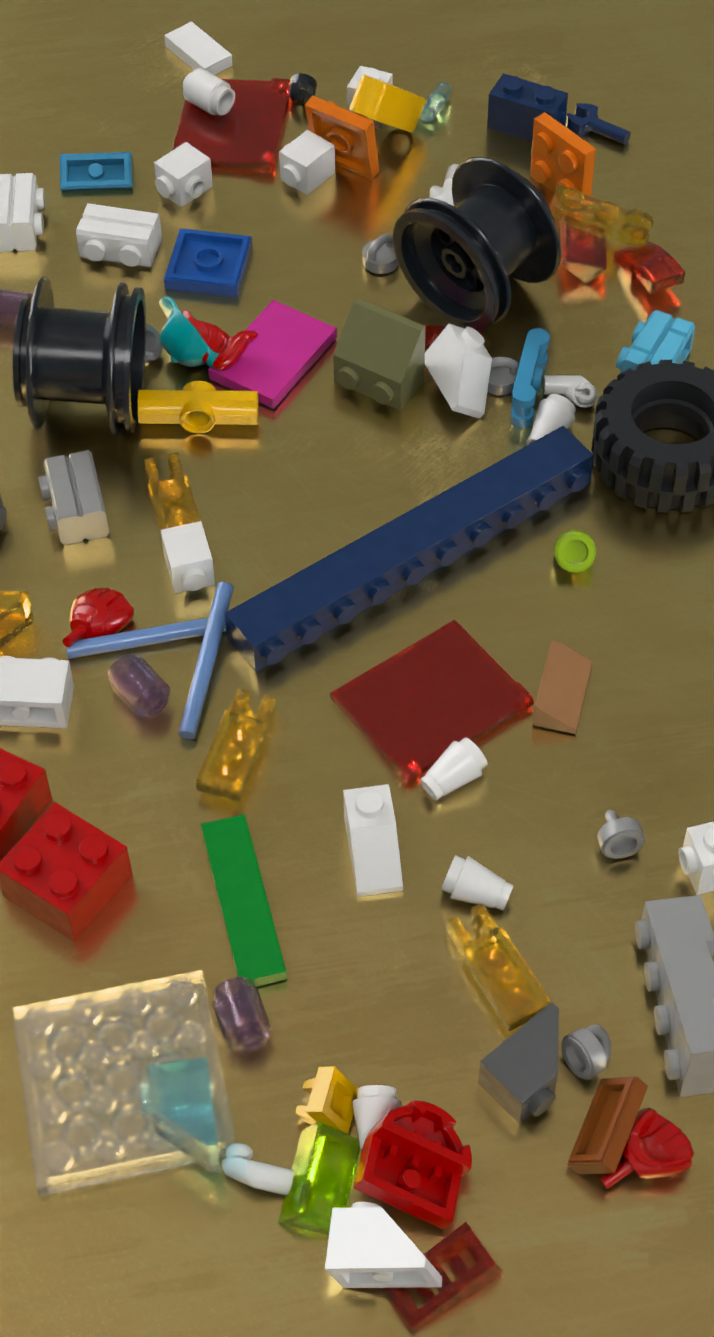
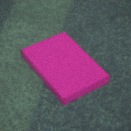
(279, 355)

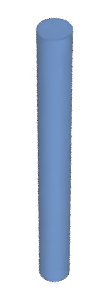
(138, 638)
(205, 661)

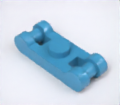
(529, 377)

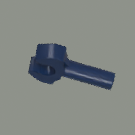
(587, 120)

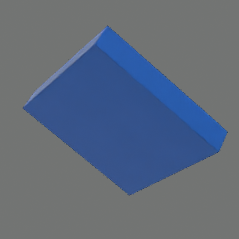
(208, 262)

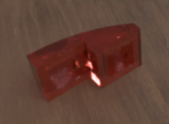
(651, 265)

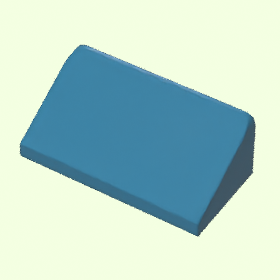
(96, 171)

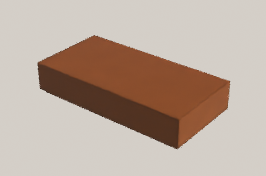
(607, 1125)

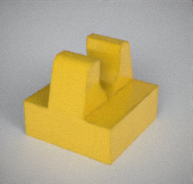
(329, 1099)

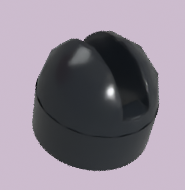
(303, 81)

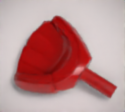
(98, 614)
(653, 1149)

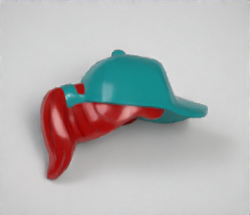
(200, 342)

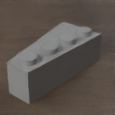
(682, 975)

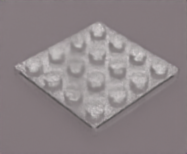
(85, 1070)

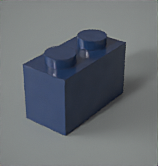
(516, 103)

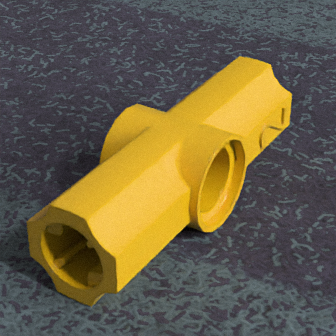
(198, 407)

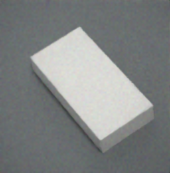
(198, 49)

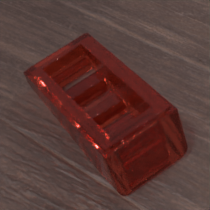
(471, 1279)

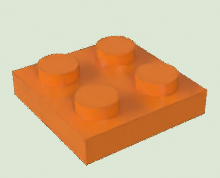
(350, 134)
(561, 156)

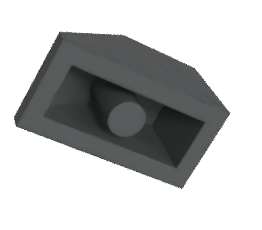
(525, 1067)

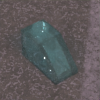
(183, 1108)

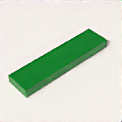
(243, 901)

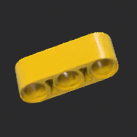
(387, 103)

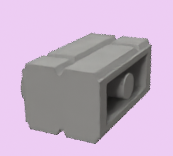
(75, 498)

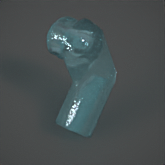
(436, 102)

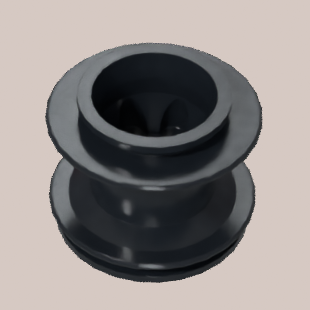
(466, 251)
(80, 355)

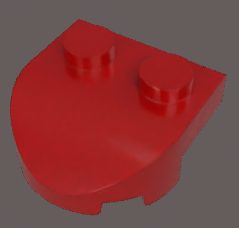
(415, 1162)

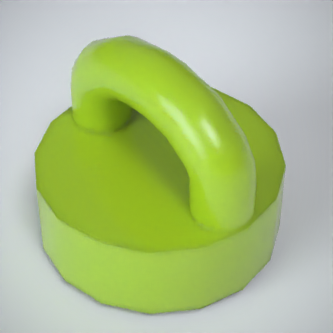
(575, 551)

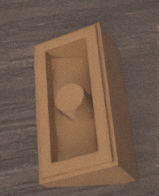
(562, 689)

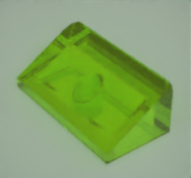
(320, 1178)

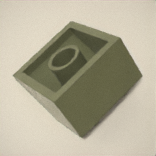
(380, 355)

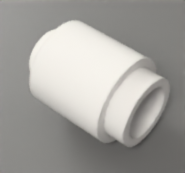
(208, 92)

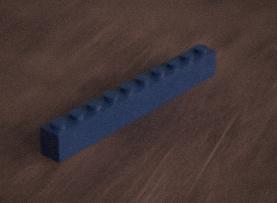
(408, 548)

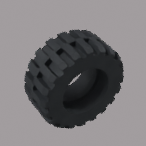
(646, 468)

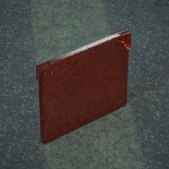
(245, 135)
(430, 698)

